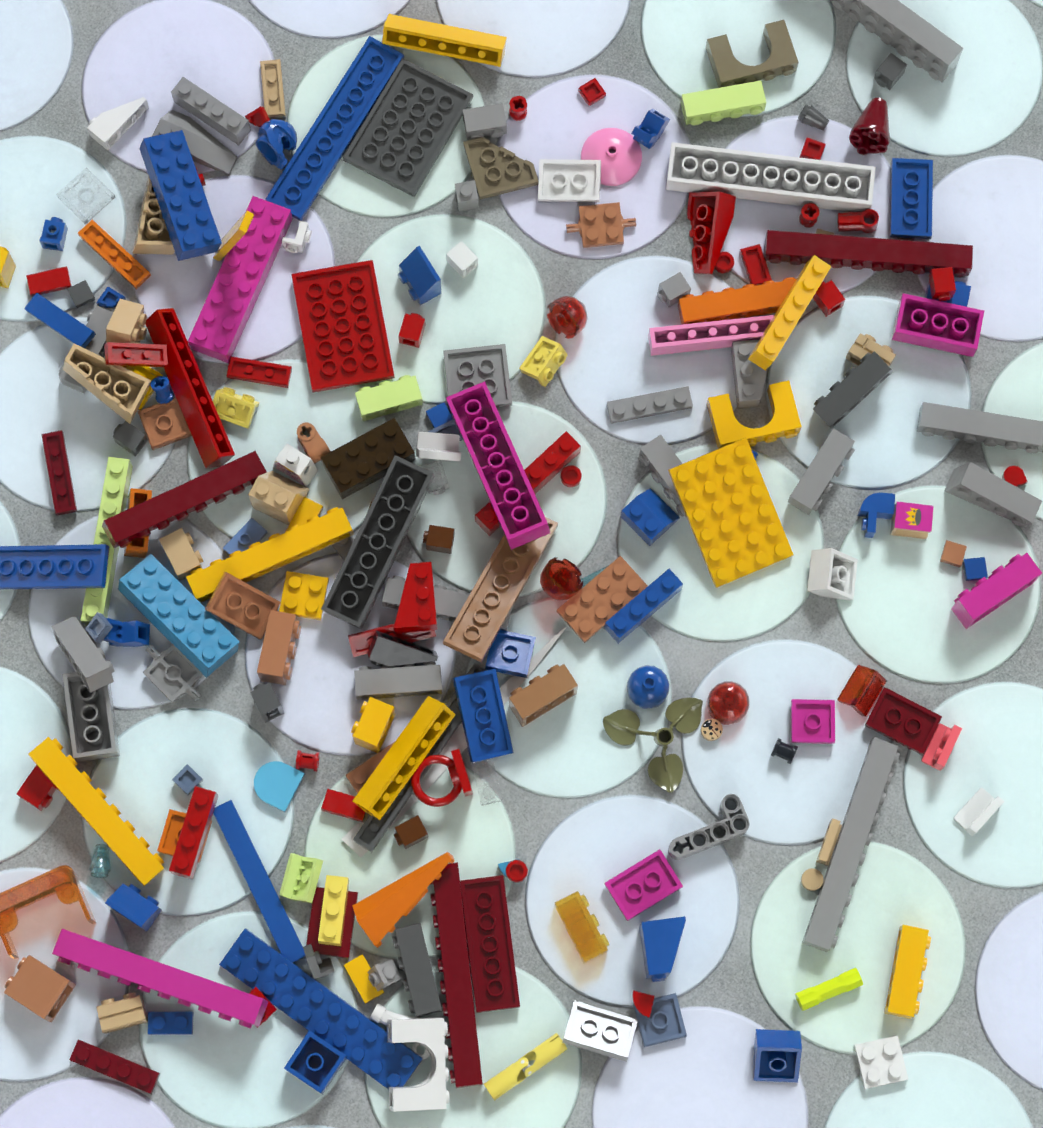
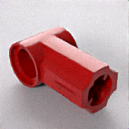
(855, 221)

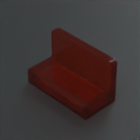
(862, 689)

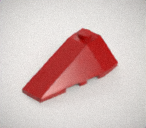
(710, 221)

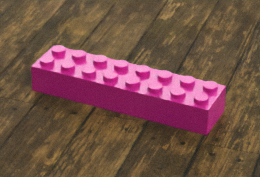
(240, 281)
(498, 465)

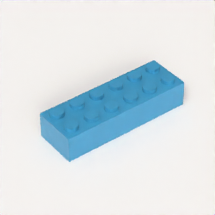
(178, 615)

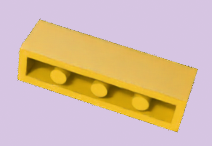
(906, 972)

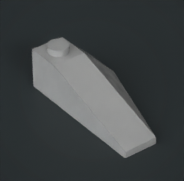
(202, 145)

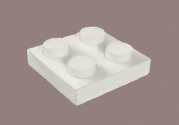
(881, 1062)

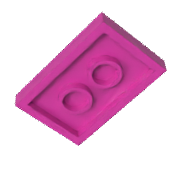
(643, 885)

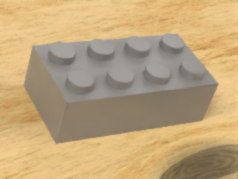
(90, 720)

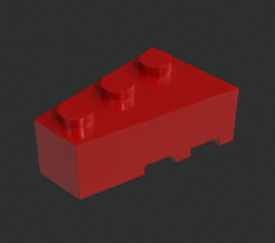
(417, 602)

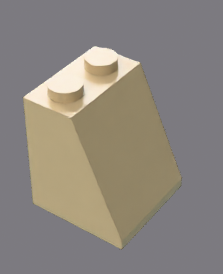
(277, 496)

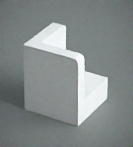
(462, 259)

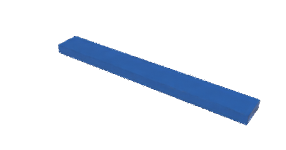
(259, 882)

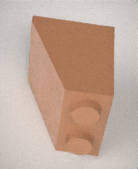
(39, 988)

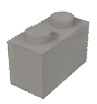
(485, 121)

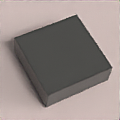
(81, 294)

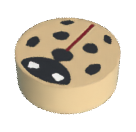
(711, 729)

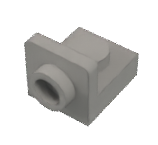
(384, 975)

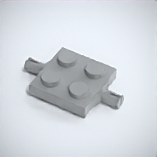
(172, 673)

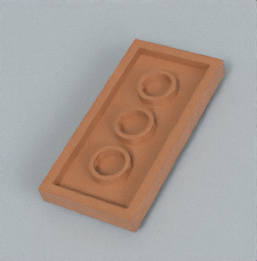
(601, 599)

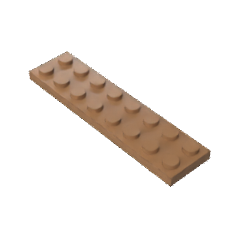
(495, 595)

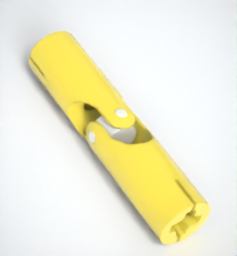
(521, 1069)

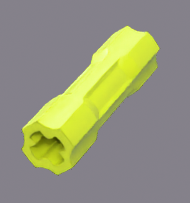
(843, 983)

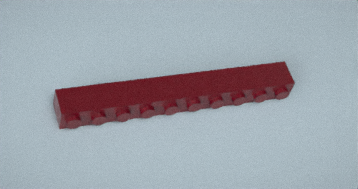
(867, 252)
(457, 978)

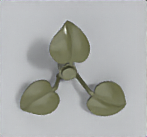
(664, 770)

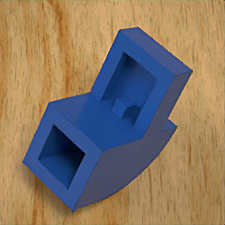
(651, 128)
(876, 506)
(128, 633)

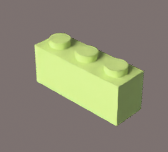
(388, 397)

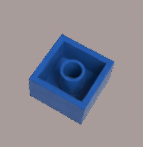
(315, 1062)

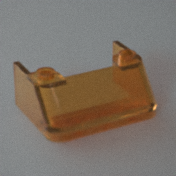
(59, 880)

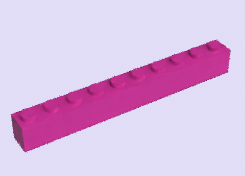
(161, 978)

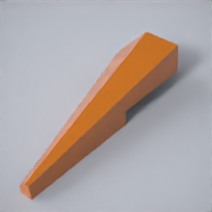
(385, 907)

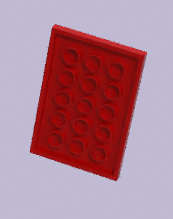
(342, 326)

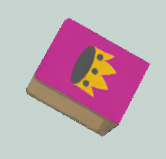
(912, 520)

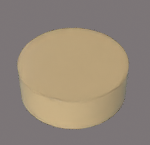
(812, 879)

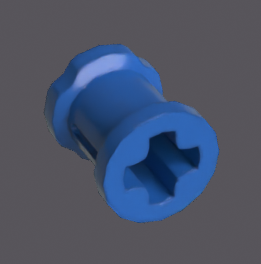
(161, 387)

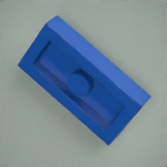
(170, 1023)

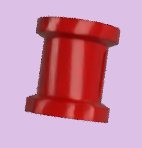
(518, 108)
(813, 211)
(307, 760)

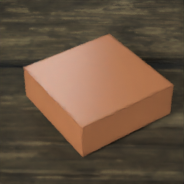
(953, 553)

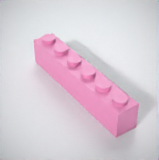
(705, 335)

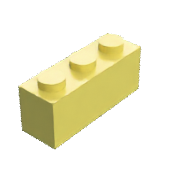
(333, 910)

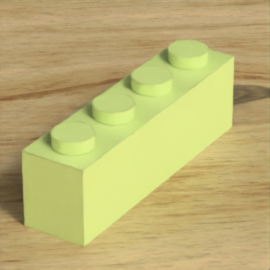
(723, 103)

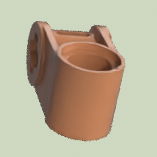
(314, 445)

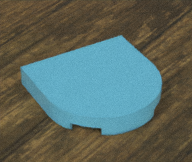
(277, 784)

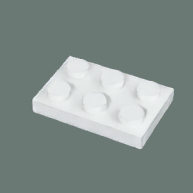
(569, 180)

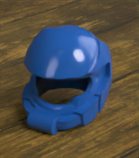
(272, 138)

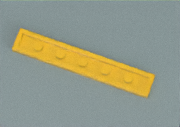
(234, 235)

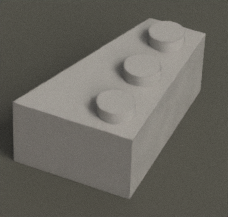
(747, 376)

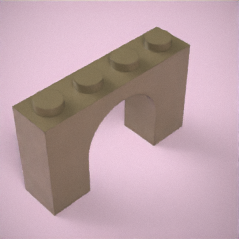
(730, 71)

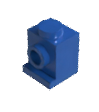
(54, 240)

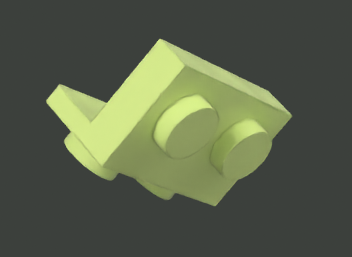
(301, 878)

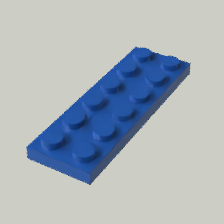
(53, 566)

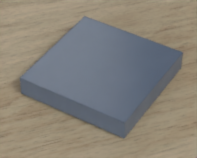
(664, 1021)

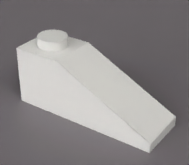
(115, 122)

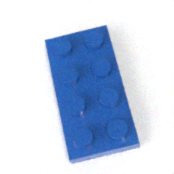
(911, 198)
(483, 715)

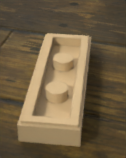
(273, 89)

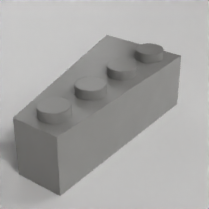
(993, 494)

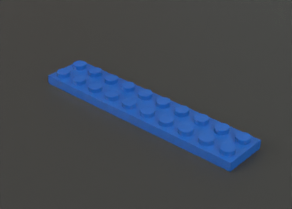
(335, 128)
(320, 1010)

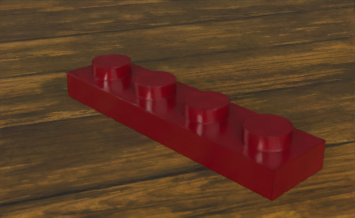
(59, 472)
(114, 1066)

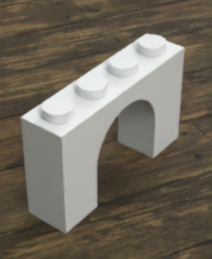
(432, 1092)

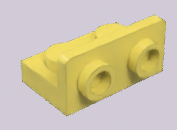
(544, 360)
(235, 407)

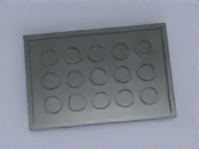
(408, 127)

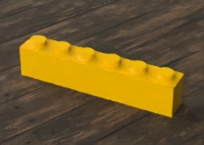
(444, 40)
(789, 312)
(404, 757)

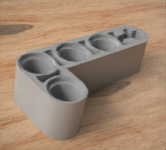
(707, 832)

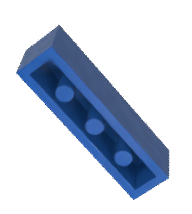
(643, 606)

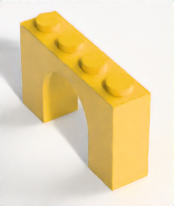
(783, 423)

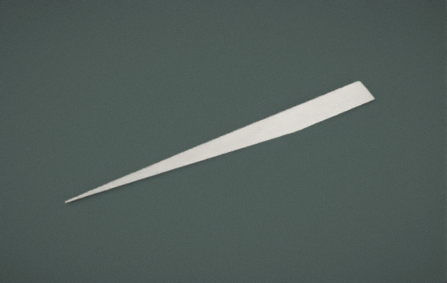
(457, 741)

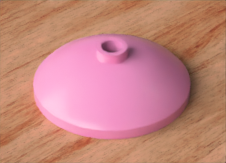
(618, 166)

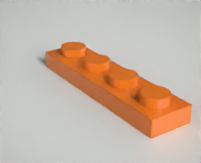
(114, 254)

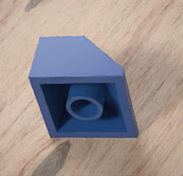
(419, 276)
(649, 516)
(133, 906)
(777, 1055)

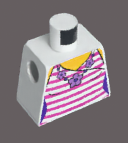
(294, 463)

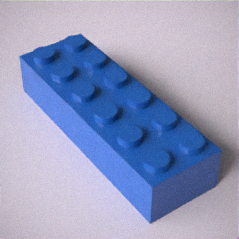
(180, 195)

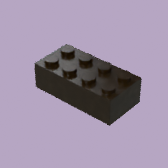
(366, 458)

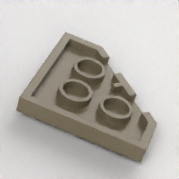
(497, 169)

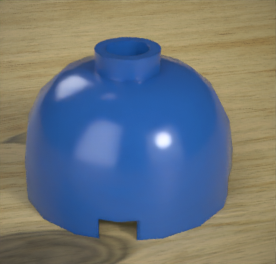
(648, 687)

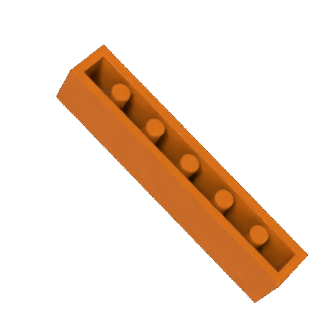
(734, 303)

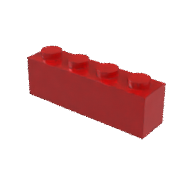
(193, 832)

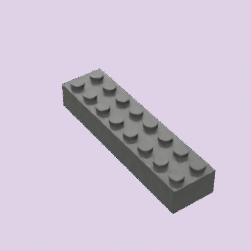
(378, 542)

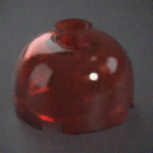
(567, 315)
(560, 579)
(728, 702)

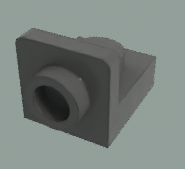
(318, 967)

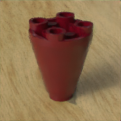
(872, 129)

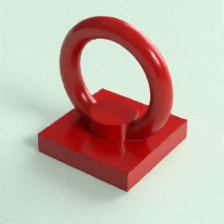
(457, 773)

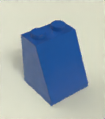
(659, 945)

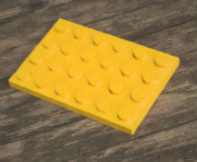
(730, 512)

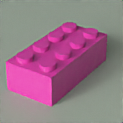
(938, 325)
(996, 590)

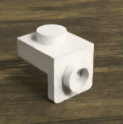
(303, 235)

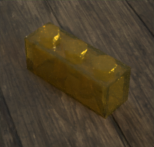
(582, 927)

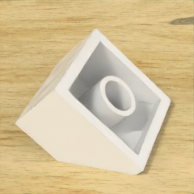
(832, 574)

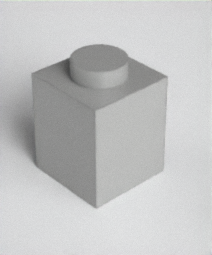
(466, 196)
(673, 289)

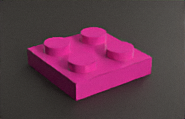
(813, 721)

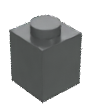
(890, 71)
(129, 438)

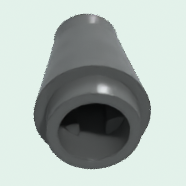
(812, 117)

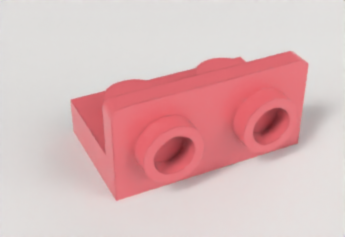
(941, 746)

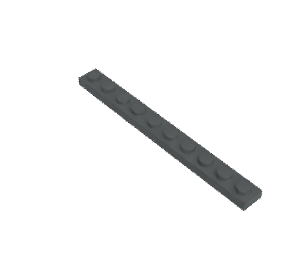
(374, 829)

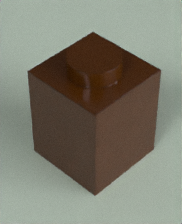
(439, 539)
(410, 832)

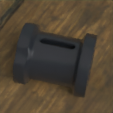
(784, 751)

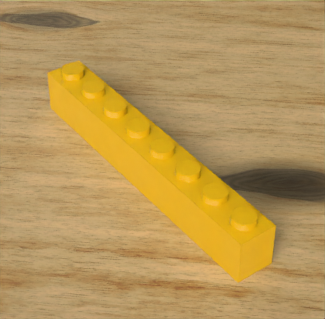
(274, 553)
(96, 811)

